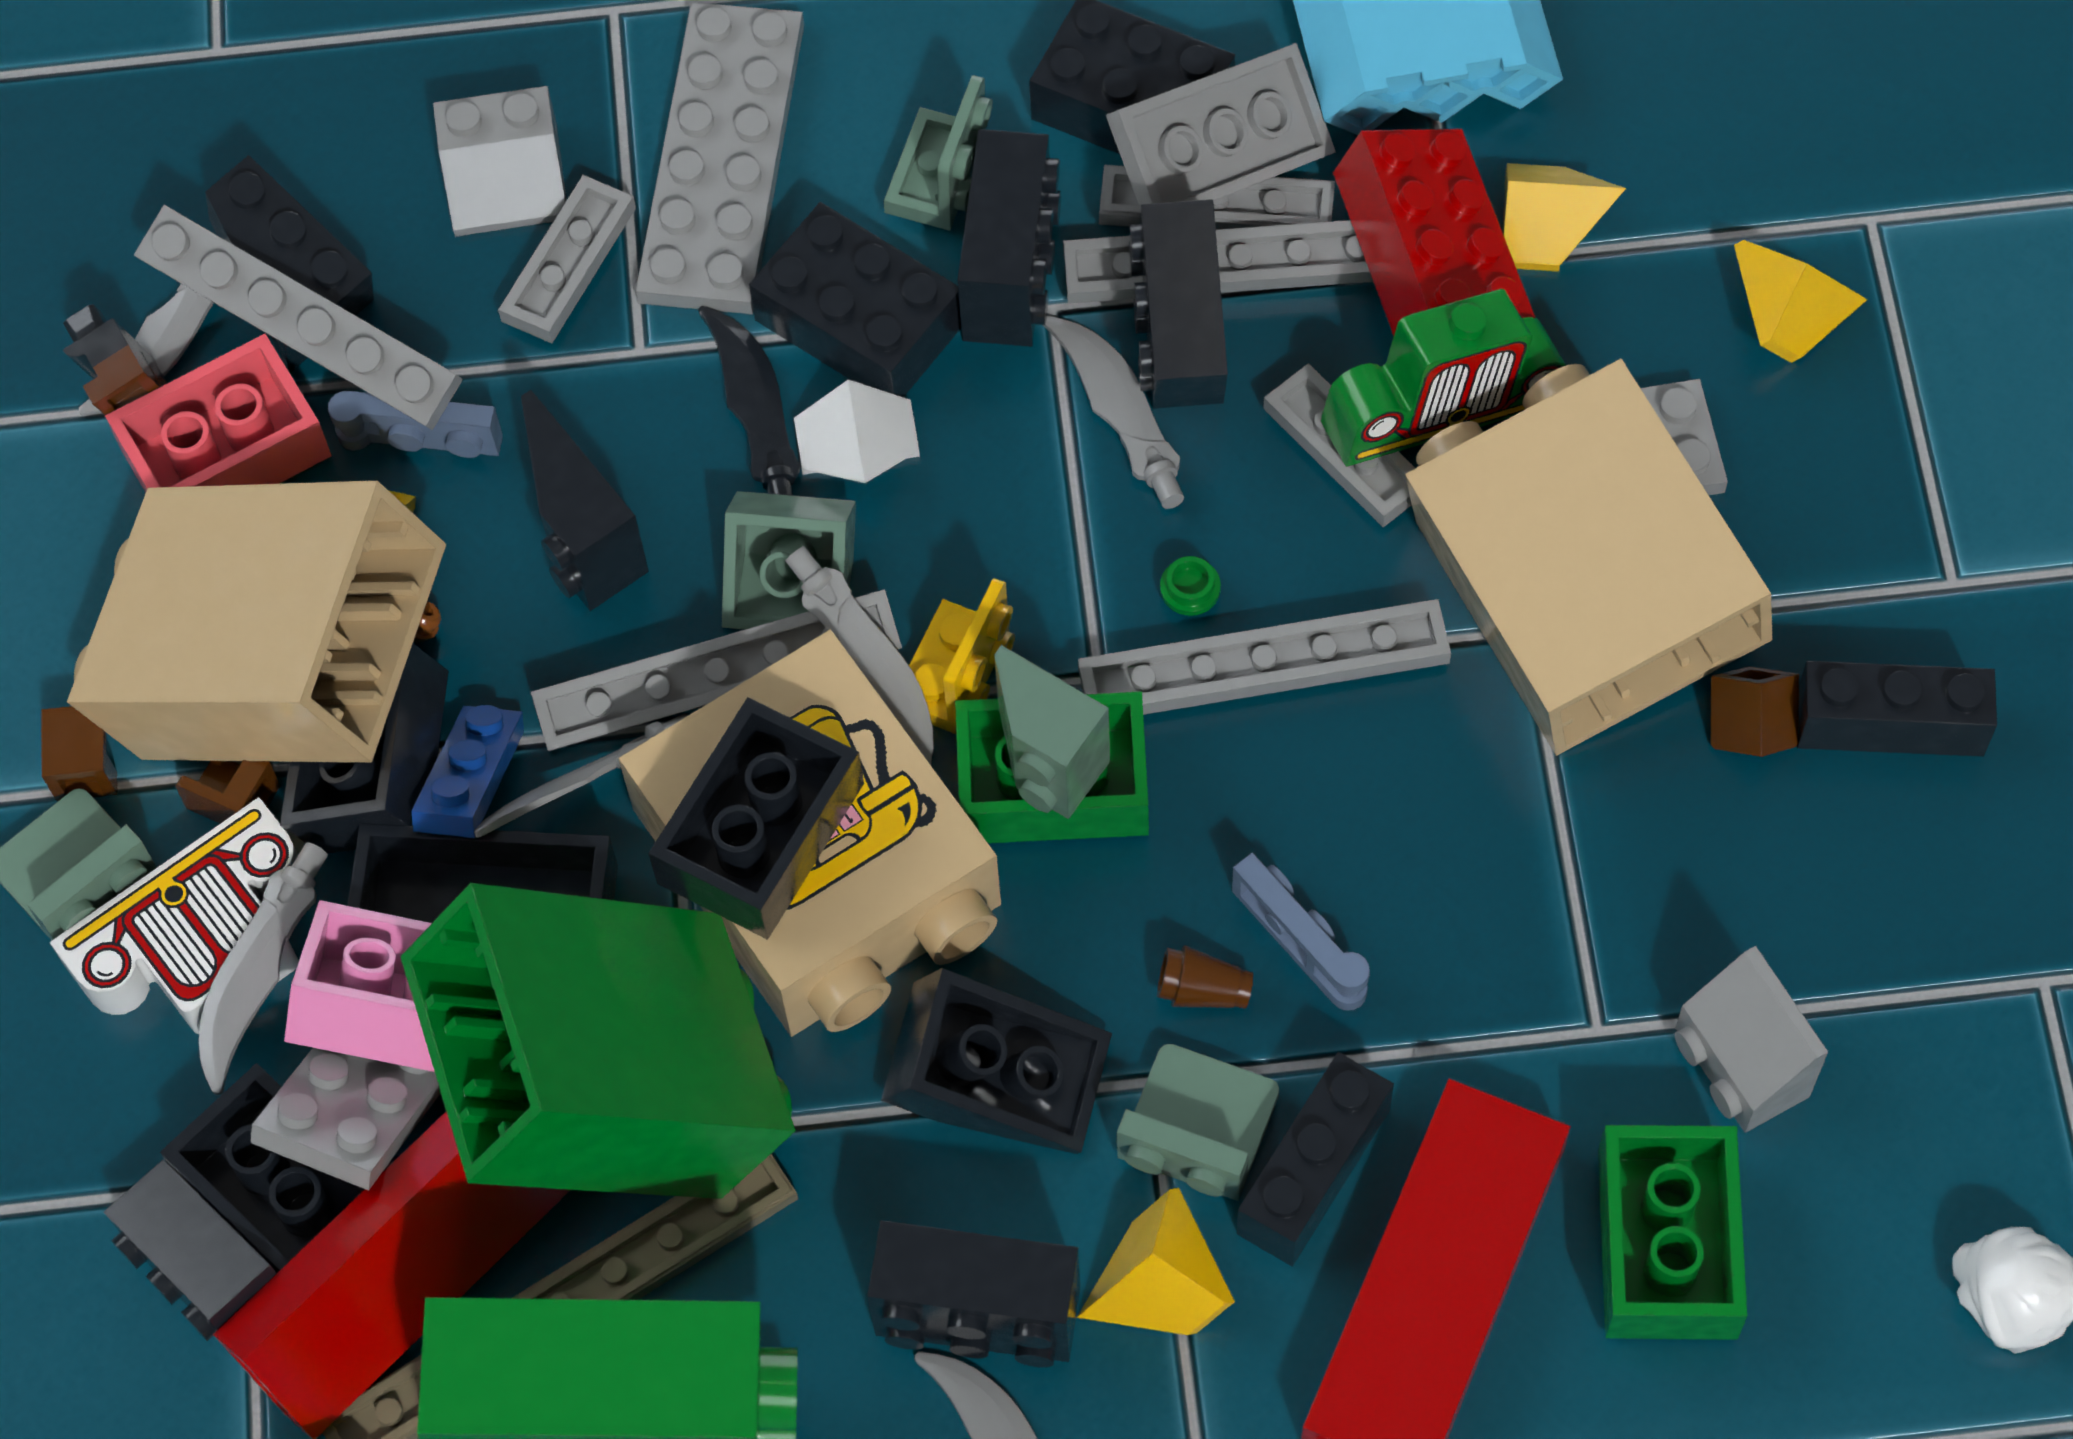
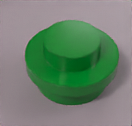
(1190, 586)

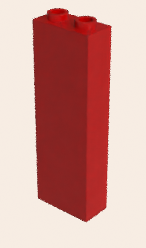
(1439, 1271)
(363, 1281)

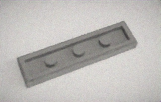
(1262, 204)

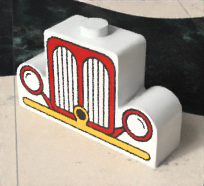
(180, 919)

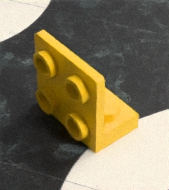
(960, 653)

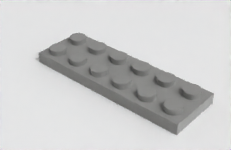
(720, 158)

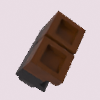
(112, 359)

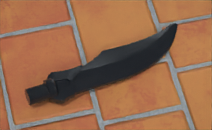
(755, 401)

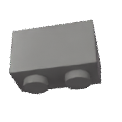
(500, 160)
(1750, 1042)

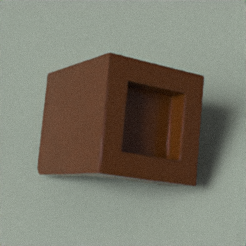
(1754, 711)
(75, 754)
(228, 788)

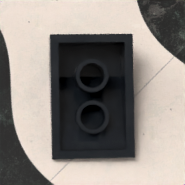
(586, 523)
(996, 1063)

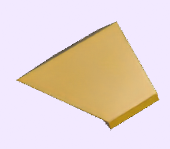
(1551, 212)
(1791, 300)
(1161, 1274)

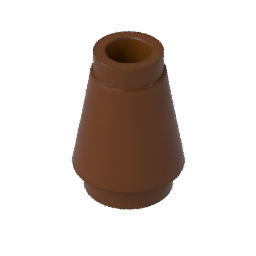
(1202, 980)

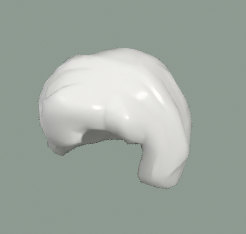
(2016, 1287)

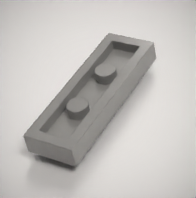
(567, 259)
(1375, 484)

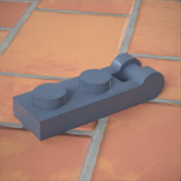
(461, 430)
(1301, 933)

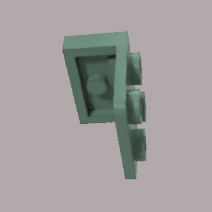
(939, 161)
(71, 862)
(1198, 1122)

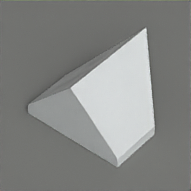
(856, 433)

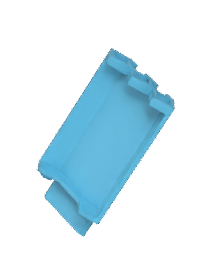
(1423, 56)

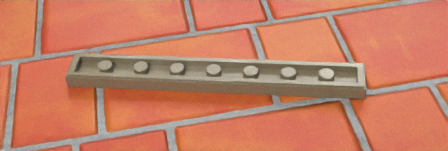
(615, 1269)

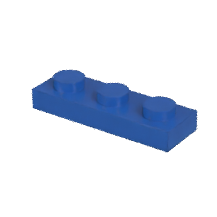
(468, 771)

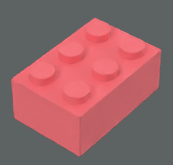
(222, 425)

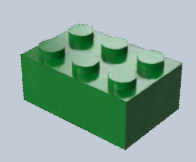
(989, 796)
(1671, 1232)

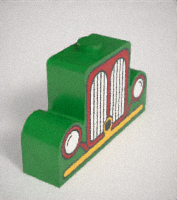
(1441, 370)

